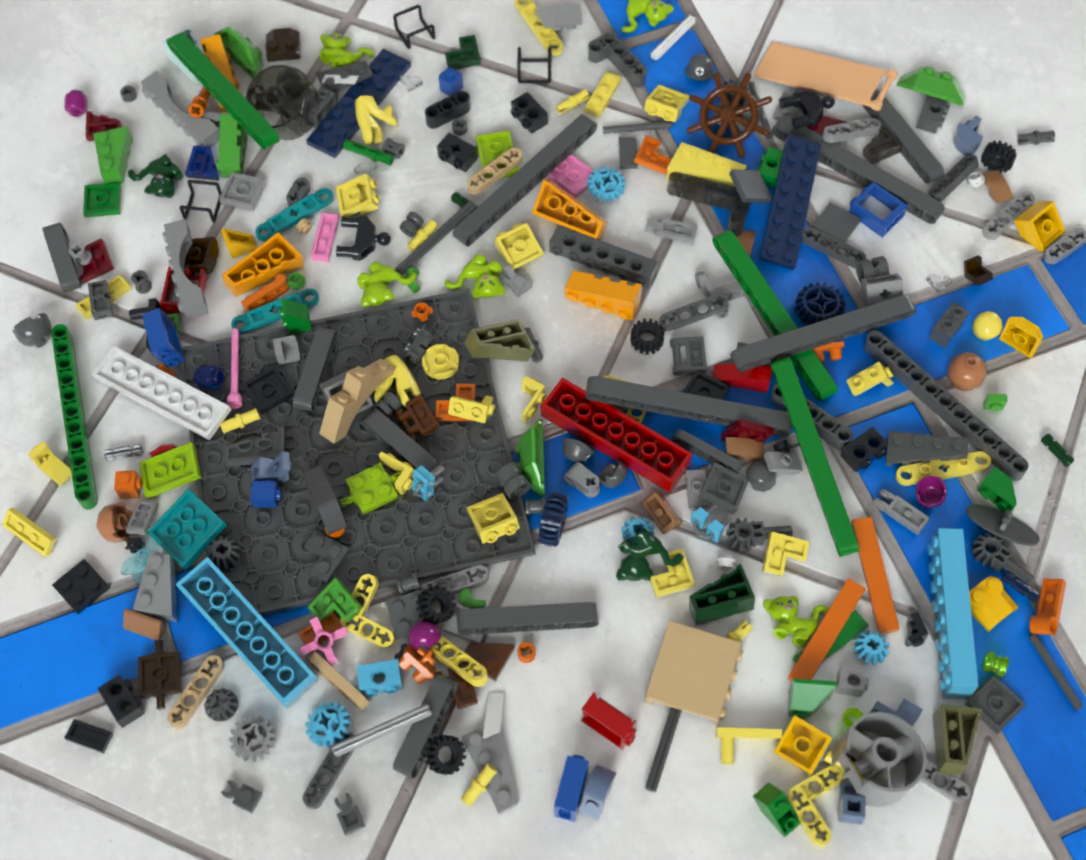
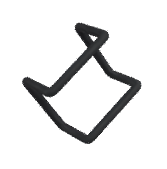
(426, 27)
(519, 60)
(189, 207)

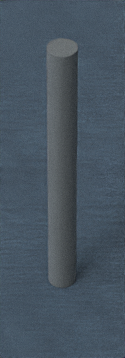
(763, 118)
(637, 127)
(1055, 672)

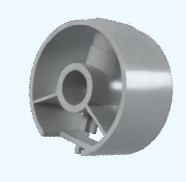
(878, 757)

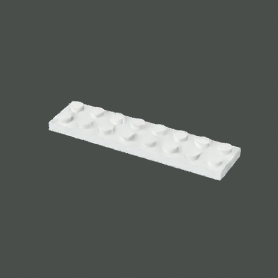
(161, 392)

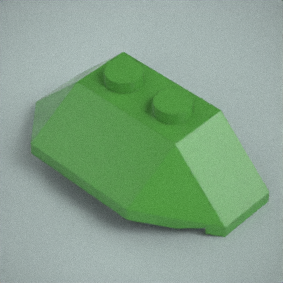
(241, 51)
(934, 83)
(532, 457)

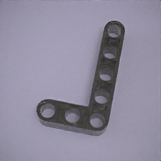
(712, 194)

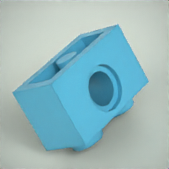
(369, 672)

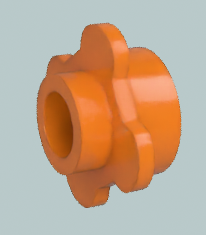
(419, 307)

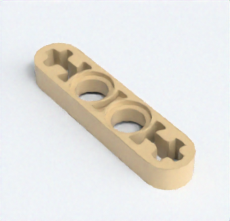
(496, 172)
(337, 680)
(193, 690)

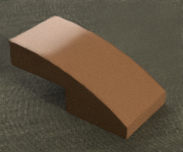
(998, 187)
(747, 240)
(744, 448)

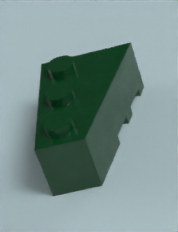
(722, 598)

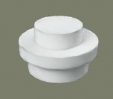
(975, 179)
(726, 561)

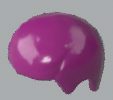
(931, 491)
(423, 634)

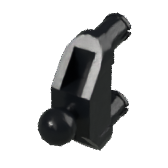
(809, 104)
(365, 238)

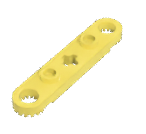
(545, 35)
(954, 468)

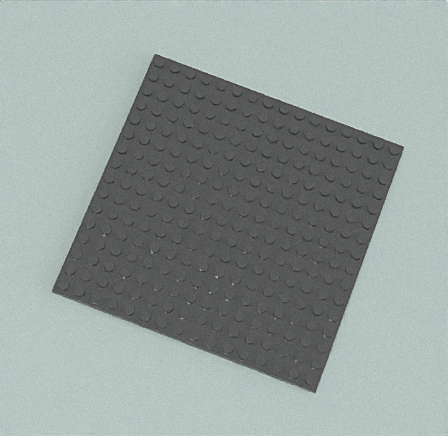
(388, 541)

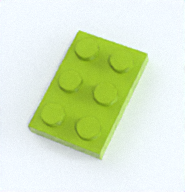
(492, 146)
(169, 470)

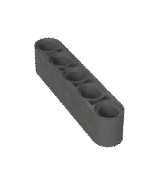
(315, 369)
(821, 419)
(398, 441)
(421, 732)

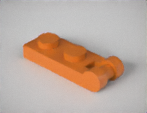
(266, 294)

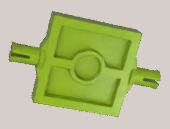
(371, 489)

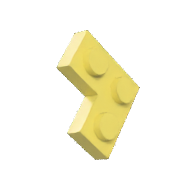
(779, 549)
(675, 580)

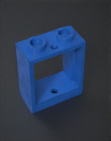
(874, 223)
(163, 338)
(571, 788)

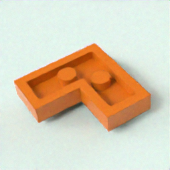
(648, 156)
(464, 391)

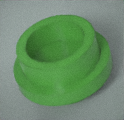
(296, 281)

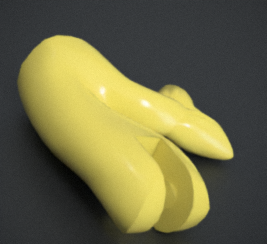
(370, 129)
(404, 382)

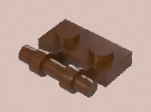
(422, 416)
(465, 693)

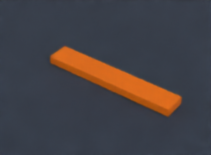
(875, 575)
(827, 631)

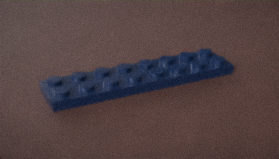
(342, 120)
(790, 202)

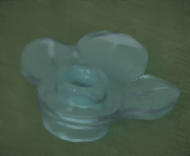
(135, 566)

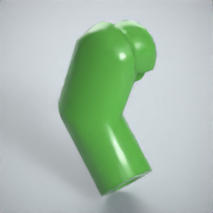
(414, 287)
(469, 601)

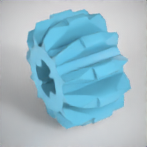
(634, 526)
(876, 643)

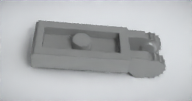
(902, 511)

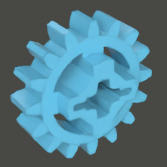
(606, 184)
(328, 723)

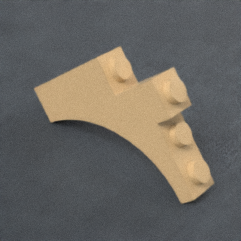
(356, 389)

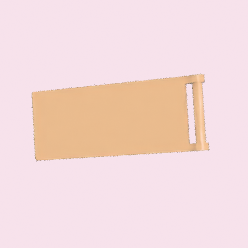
(825, 74)

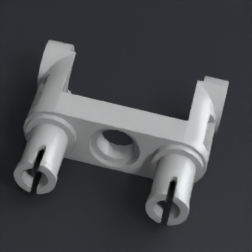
(731, 290)

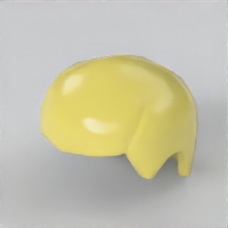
(987, 325)

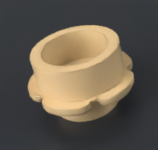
(304, 226)

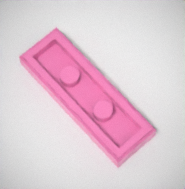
(325, 237)

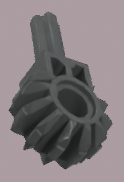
(755, 533)
(999, 558)

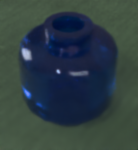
(208, 376)

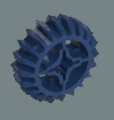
(825, 301)
(553, 519)

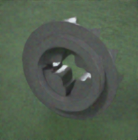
(230, 705)

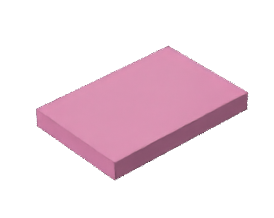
(571, 176)

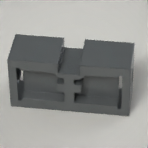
(99, 300)

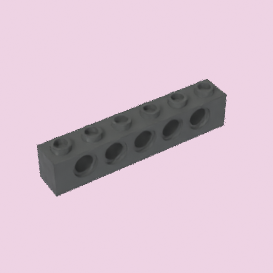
(614, 261)

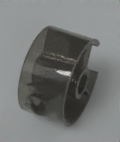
(268, 96)

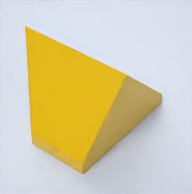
(238, 242)

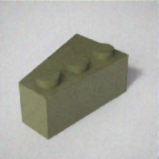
(500, 341)
(954, 737)

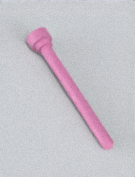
(234, 399)

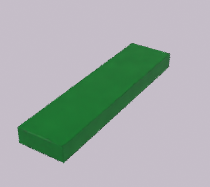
(851, 629)

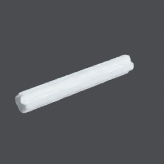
(672, 37)

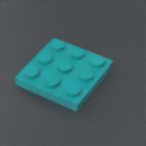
(187, 529)

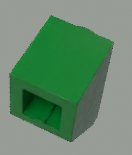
(295, 316)
(999, 490)
(777, 809)

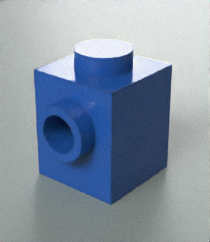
(450, 81)
(265, 494)

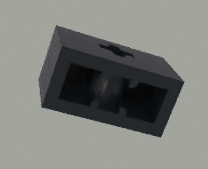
(457, 152)

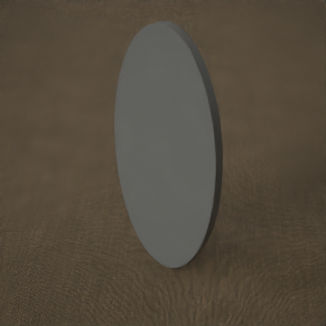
(1002, 524)

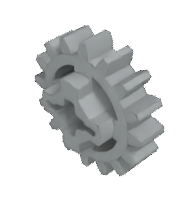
(255, 729)

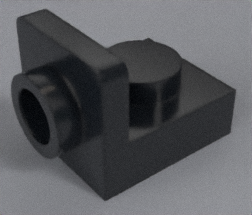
(917, 628)

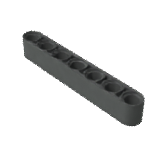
(913, 148)
(527, 618)

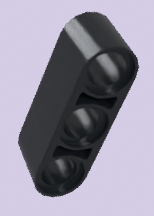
(447, 109)

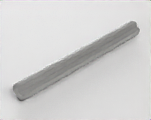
(381, 730)

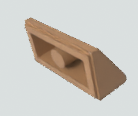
(661, 512)
(143, 624)

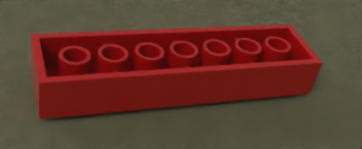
(616, 435)

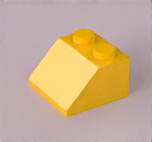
(1040, 224)

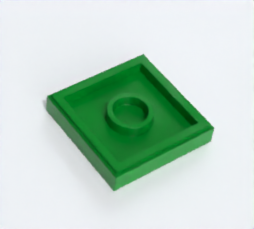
(102, 199)

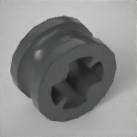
(128, 89)
(462, 123)

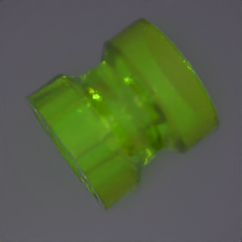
(996, 664)

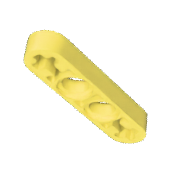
(456, 659)

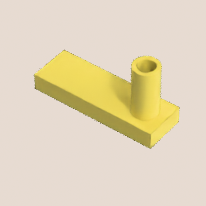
(729, 734)

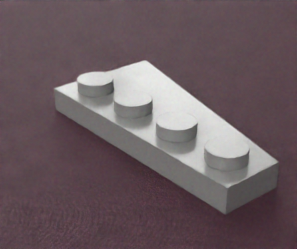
(494, 752)

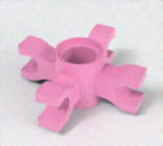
(315, 623)

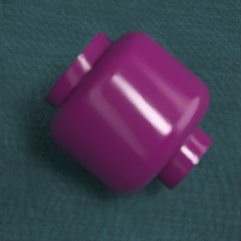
(75, 103)

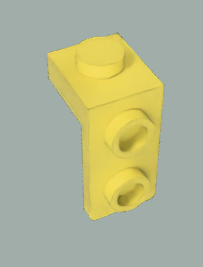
(869, 378)
(535, 389)
(471, 409)
(50, 464)
(405, 479)

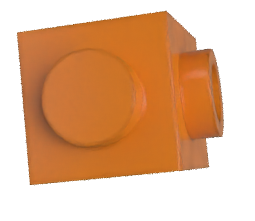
(127, 484)

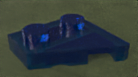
(202, 164)

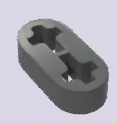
(296, 192)

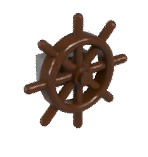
(729, 114)

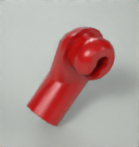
(161, 449)

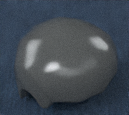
(613, 475)
(760, 477)

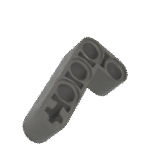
(620, 56)
(63, 262)
(324, 499)

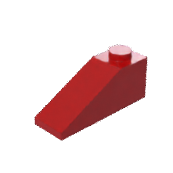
(754, 379)

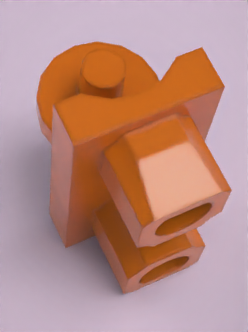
(833, 348)
(421, 660)

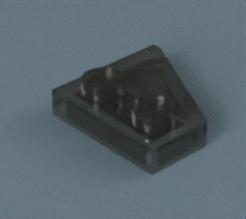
(881, 147)

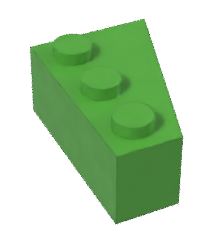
(231, 146)
(112, 153)

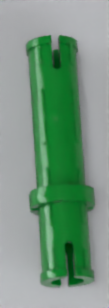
(375, 154)

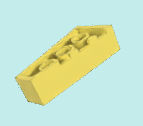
(703, 164)

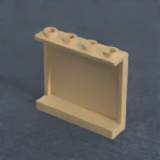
(694, 671)

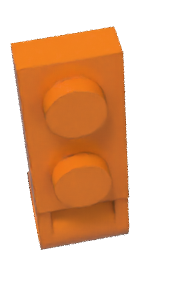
(1049, 607)

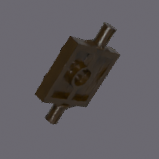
(159, 674)

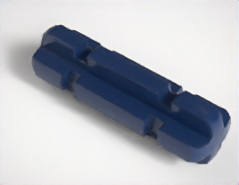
(1021, 587)

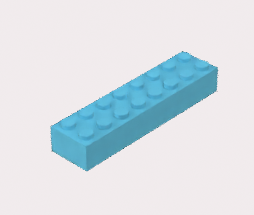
(953, 614)
(247, 632)

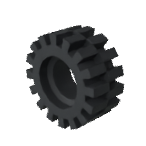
(1001, 150)
(644, 345)
(445, 602)
(433, 754)

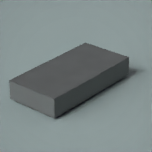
(627, 152)

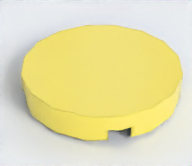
(440, 361)

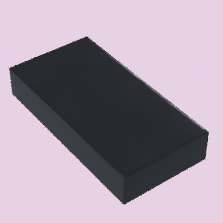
(88, 736)

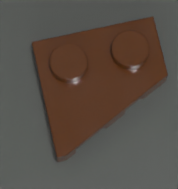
(491, 656)

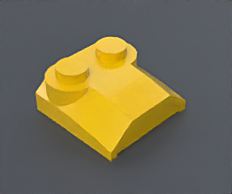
(1022, 335)
(990, 603)
(802, 745)

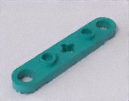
(285, 220)
(264, 315)

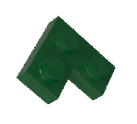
(466, 56)

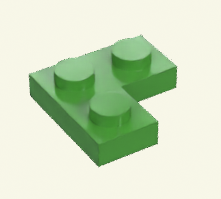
(336, 598)

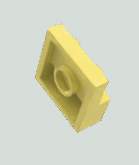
(666, 103)
(357, 196)
(518, 246)
(493, 518)

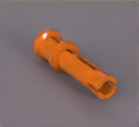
(199, 103)

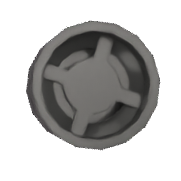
(876, 267)
(512, 480)

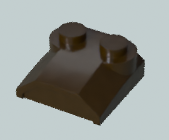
(282, 45)
(202, 255)

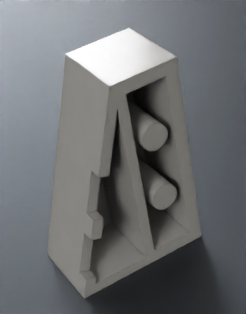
(158, 588)

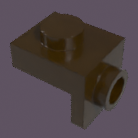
(976, 272)

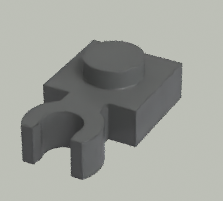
(245, 797)
(350, 816)

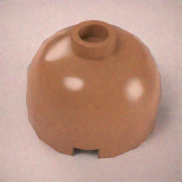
(966, 371)
(113, 522)

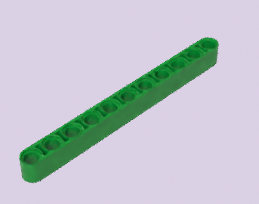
(223, 91)
(772, 311)
(65, 356)
(815, 457)

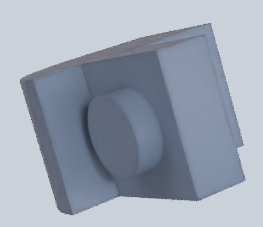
(966, 138)
(272, 469)
(907, 711)
(597, 792)
(851, 807)

